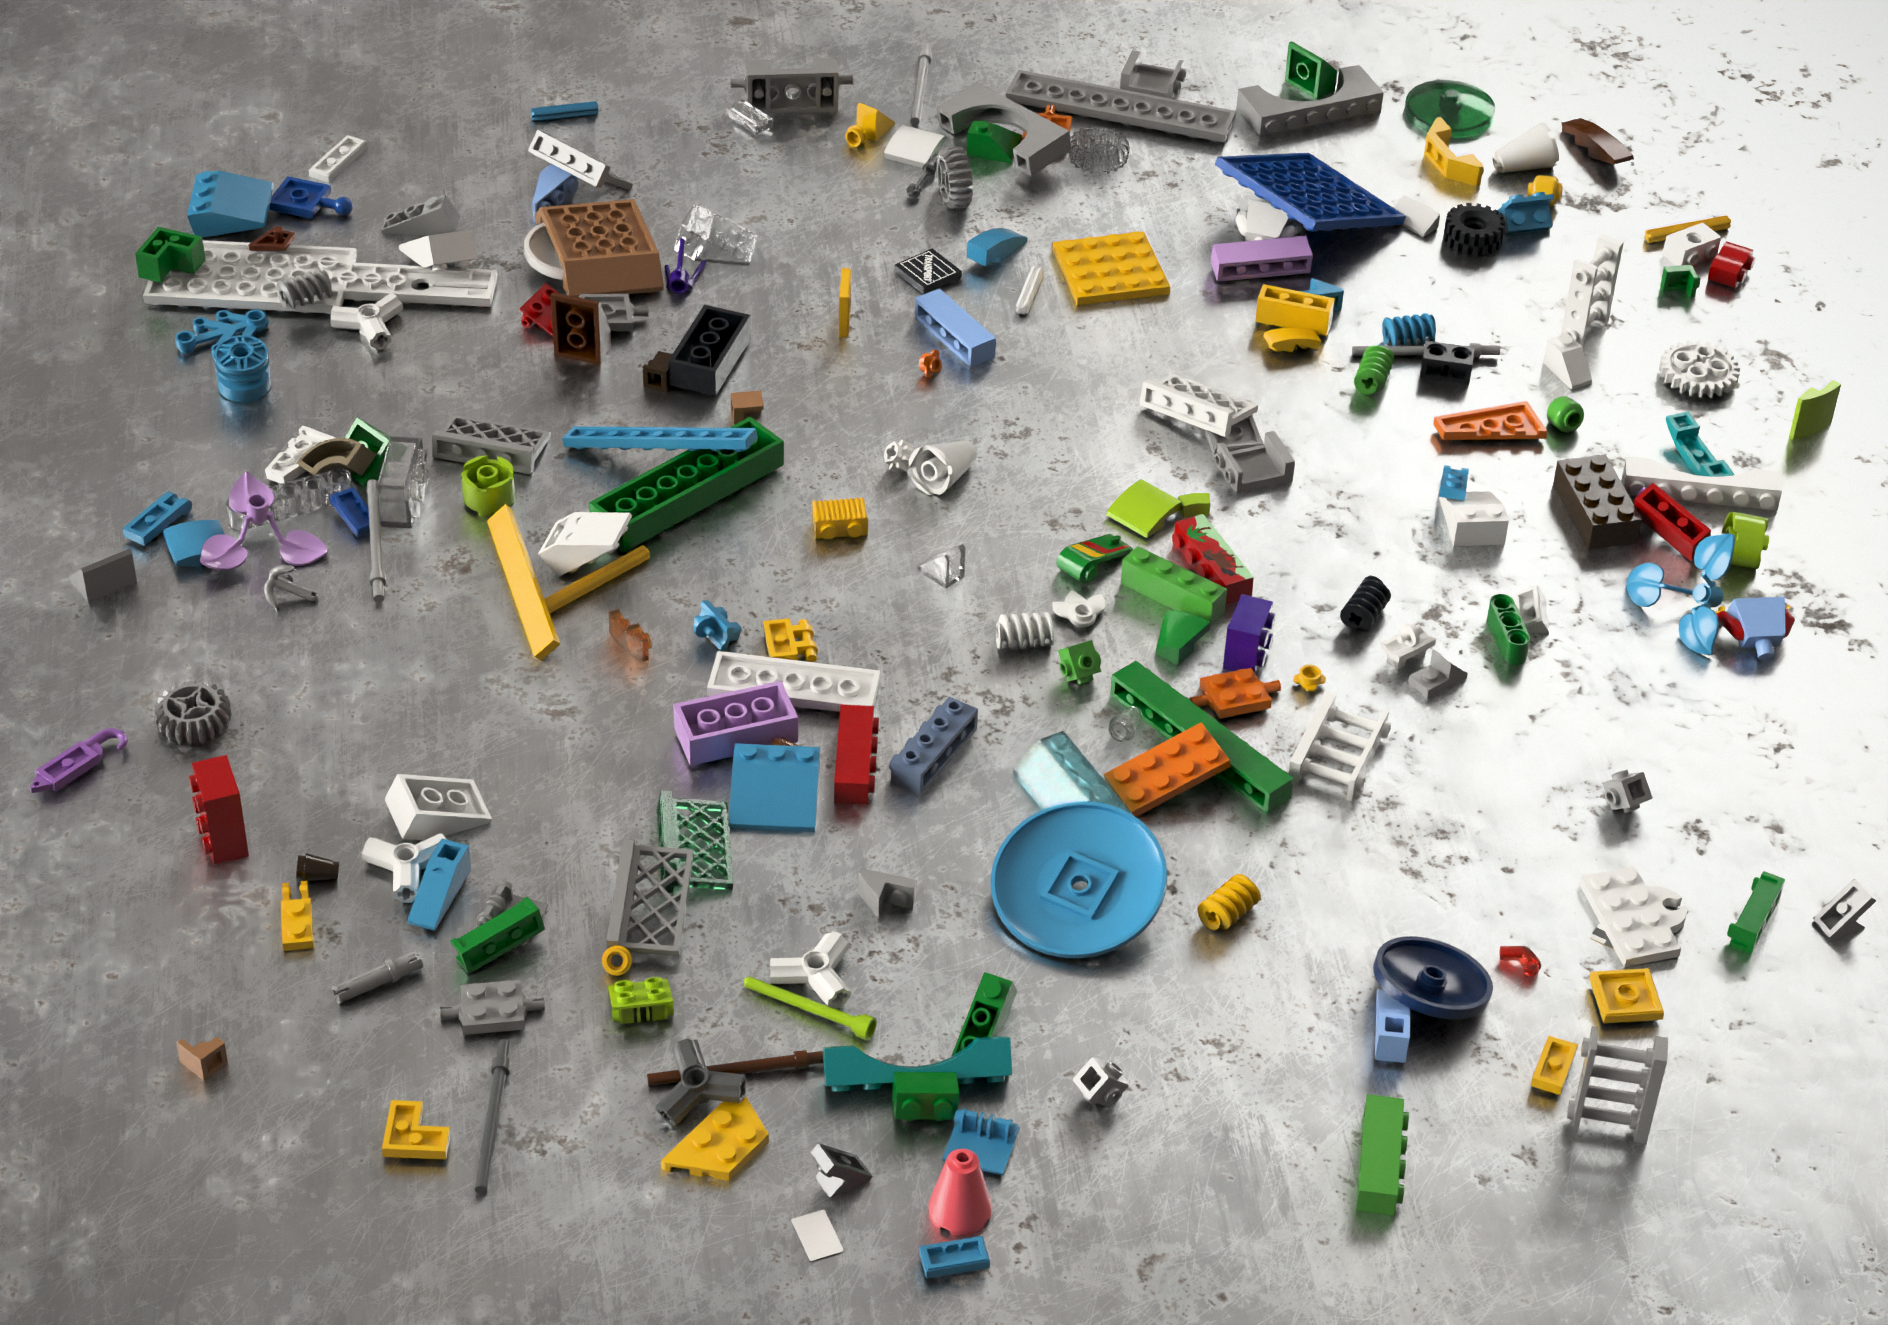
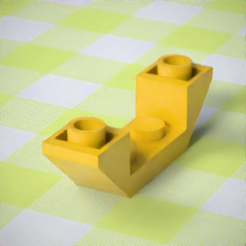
(1461, 168)

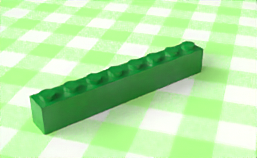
(1173, 713)

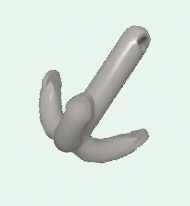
(284, 581)

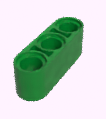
(1508, 629)

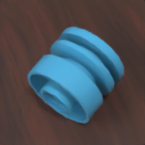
(242, 368)

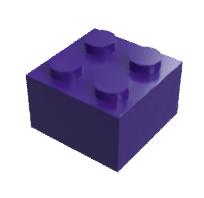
(1249, 634)

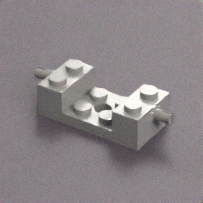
(816, 86)

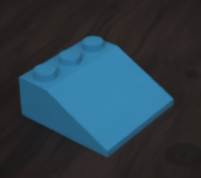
(228, 203)
(774, 787)

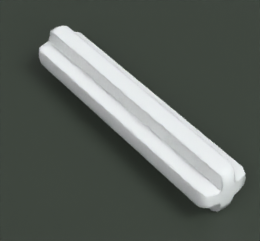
(1029, 290)

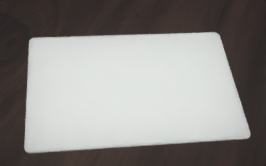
(817, 1235)

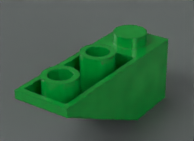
(987, 1010)

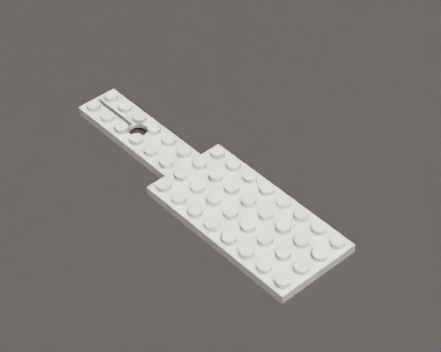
(248, 280)

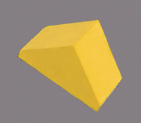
(873, 121)

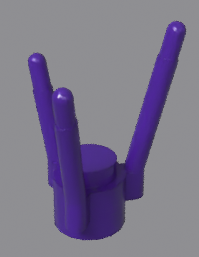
(679, 279)

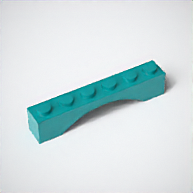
(981, 1058)

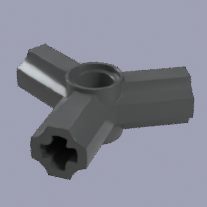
(693, 1069)

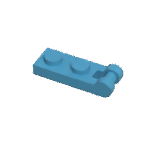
(1454, 483)
(156, 518)

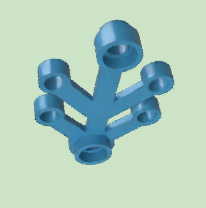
(250, 323)

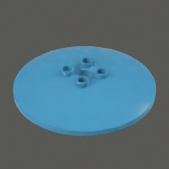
(1071, 845)

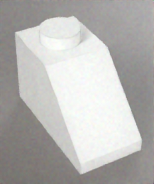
(1567, 361)

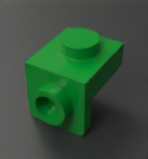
(1680, 278)

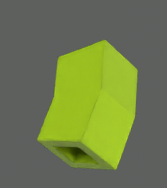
(1194, 504)

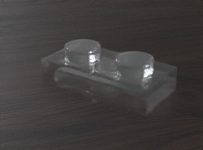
(749, 117)

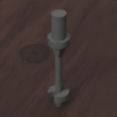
(929, 169)

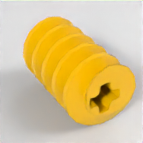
(1229, 903)

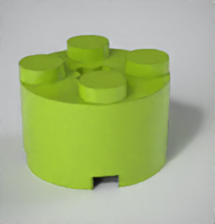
(488, 484)
(1749, 538)

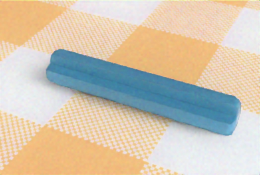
(564, 111)

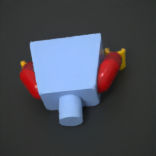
(1758, 623)

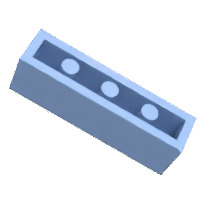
(955, 327)

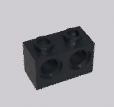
(1447, 362)

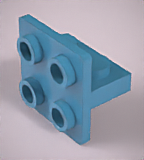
(1527, 213)

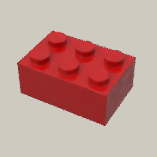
(219, 809)

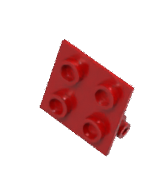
(538, 309)

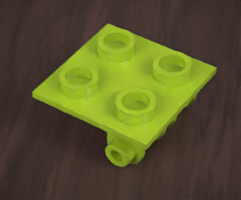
(628, 995)

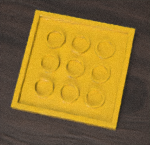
(1110, 268)

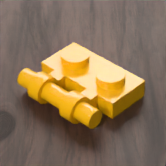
(781, 638)

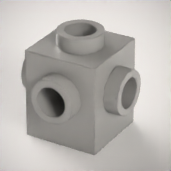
(1627, 790)
(1101, 1082)

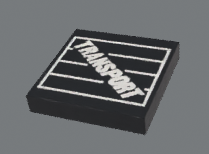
(928, 271)

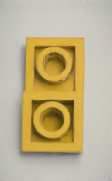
(1289, 337)

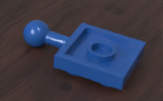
(306, 198)

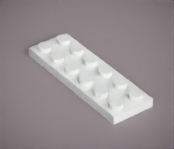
(805, 682)

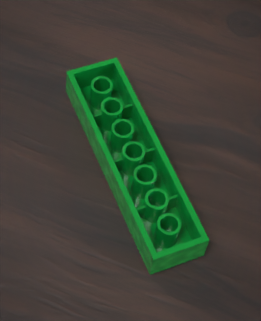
(689, 485)

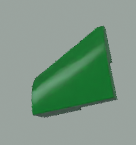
(1179, 634)

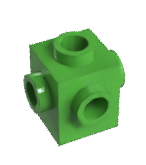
(1080, 662)

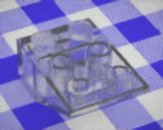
(715, 238)

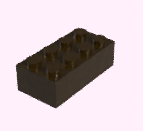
(1597, 502)

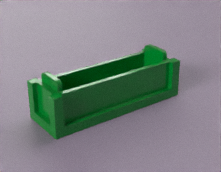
(1757, 912)
(498, 935)

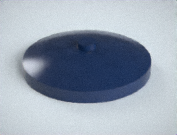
(1433, 977)

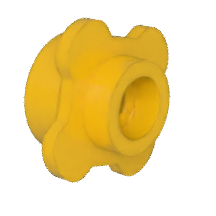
(1309, 677)

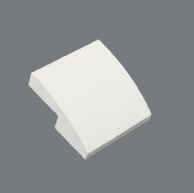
(913, 146)

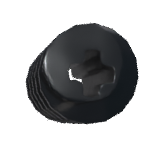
(1365, 604)

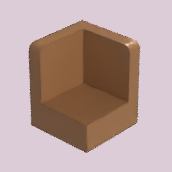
(744, 404)
(203, 1058)

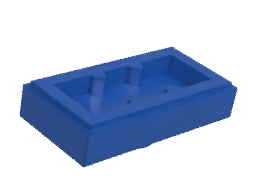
(352, 510)

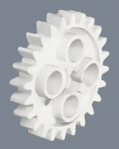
(1699, 368)

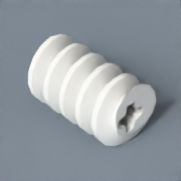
(1024, 629)

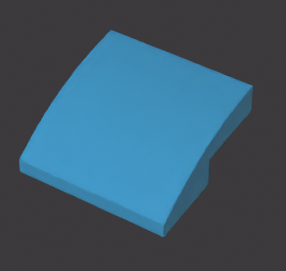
(187, 540)

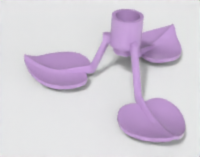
(255, 498)

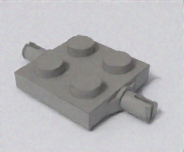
(618, 310)
(492, 1007)

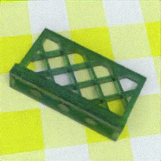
(668, 826)

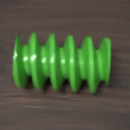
(1374, 369)

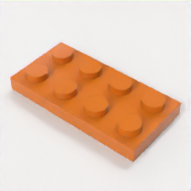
(1167, 769)

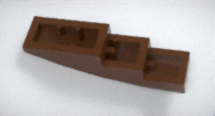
(1599, 142)

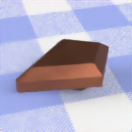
(273, 240)

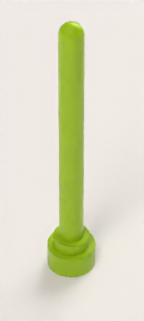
(861, 1025)

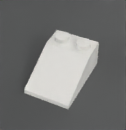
(442, 249)
(1476, 520)
(435, 806)

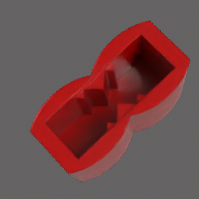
(1731, 264)

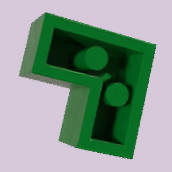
(168, 251)

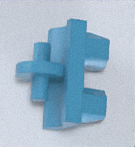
(714, 624)

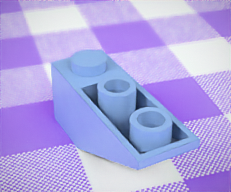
(553, 188)
(1392, 1028)

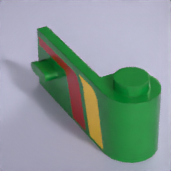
(1082, 558)

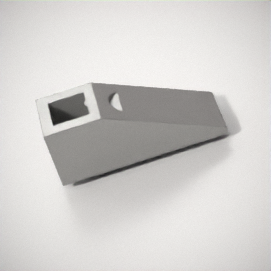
(426, 219)

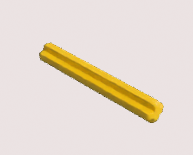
(1659, 234)

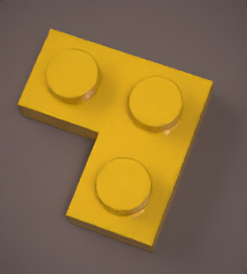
(408, 1139)

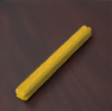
(597, 578)

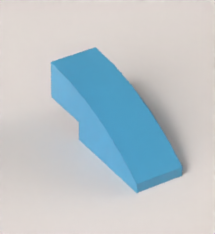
(994, 245)

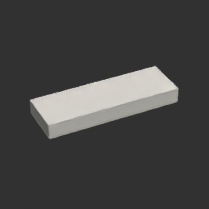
(338, 159)

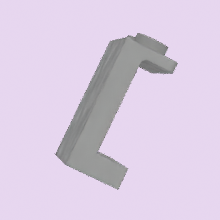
(1150, 78)
(1256, 465)

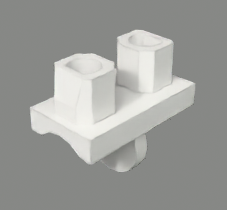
(1409, 643)

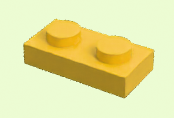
(1554, 1065)

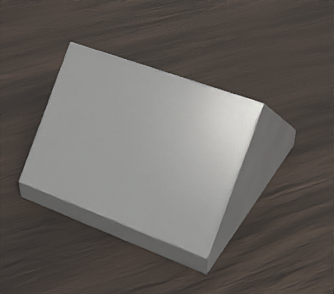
(105, 576)

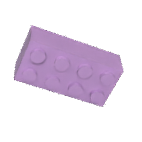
(751, 715)

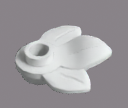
(1079, 610)

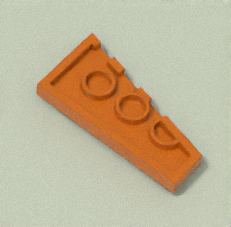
(1495, 422)

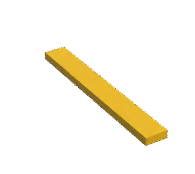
(523, 582)

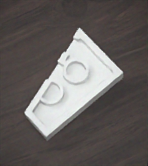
(284, 466)

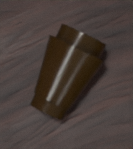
(316, 868)

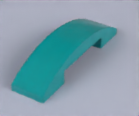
(1693, 450)

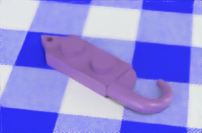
(74, 761)

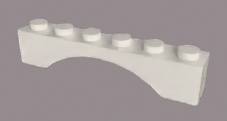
(1751, 489)

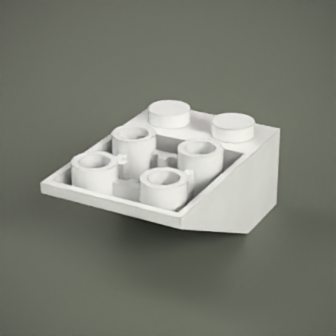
(582, 539)

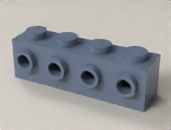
(933, 745)

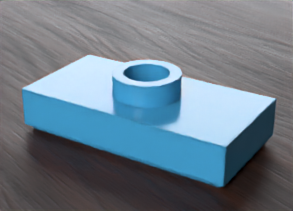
(954, 1257)

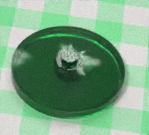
(1459, 104)

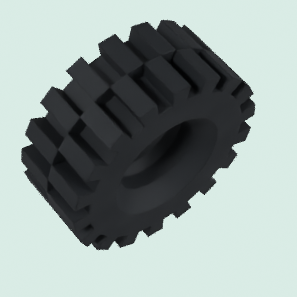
(1474, 229)

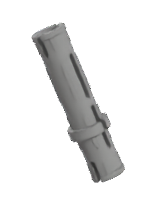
(376, 977)

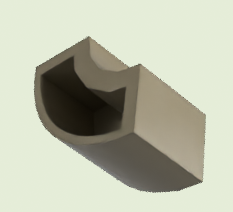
(337, 454)

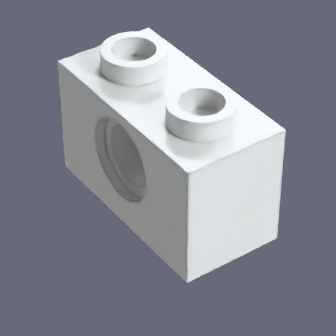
(1691, 245)

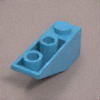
(440, 883)

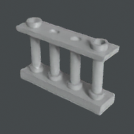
(1643, 1100)

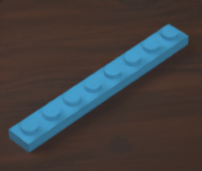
(660, 437)

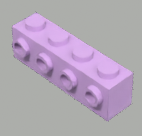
(1261, 258)

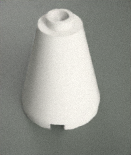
(1528, 151)
(941, 465)

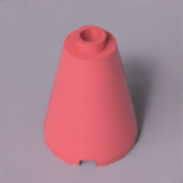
(961, 1195)

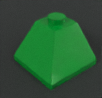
(1309, 72)
(991, 142)
(375, 441)

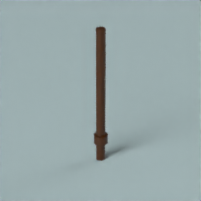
(799, 1060)

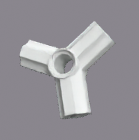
(369, 319)
(404, 860)
(816, 970)

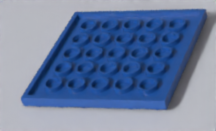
(1310, 191)

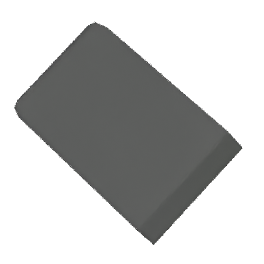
(838, 1170)

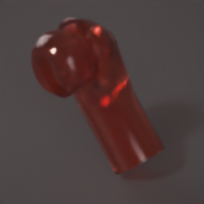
(1524, 955)

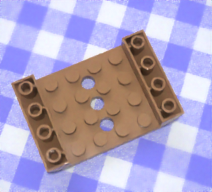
(603, 248)

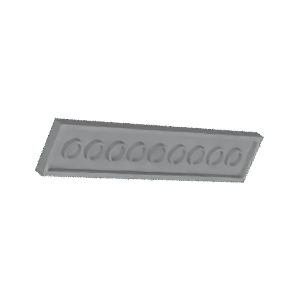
(1121, 106)

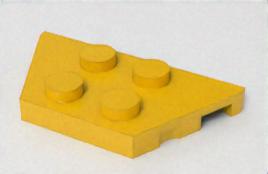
(720, 1142)

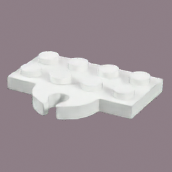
(1635, 915)

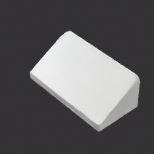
(1419, 217)
(1533, 609)

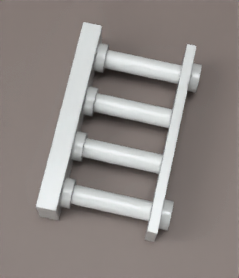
(1592, 288)
(1319, 729)

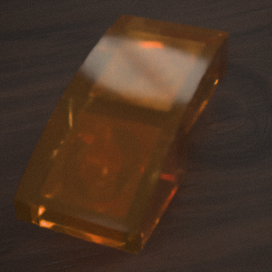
(629, 636)

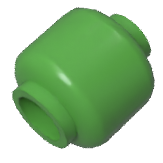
(1565, 414)

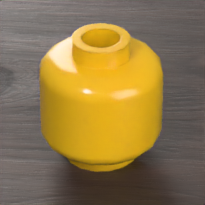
(1549, 185)

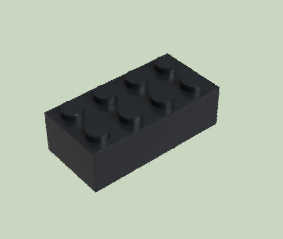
(709, 350)

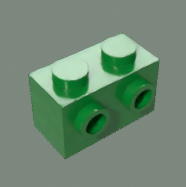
(925, 1095)

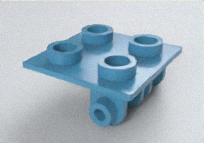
(987, 1138)

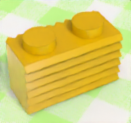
(839, 518)

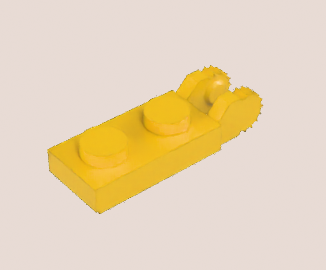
(296, 919)

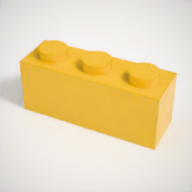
(1294, 309)

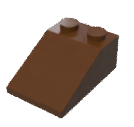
(579, 329)

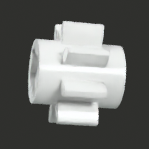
(898, 455)

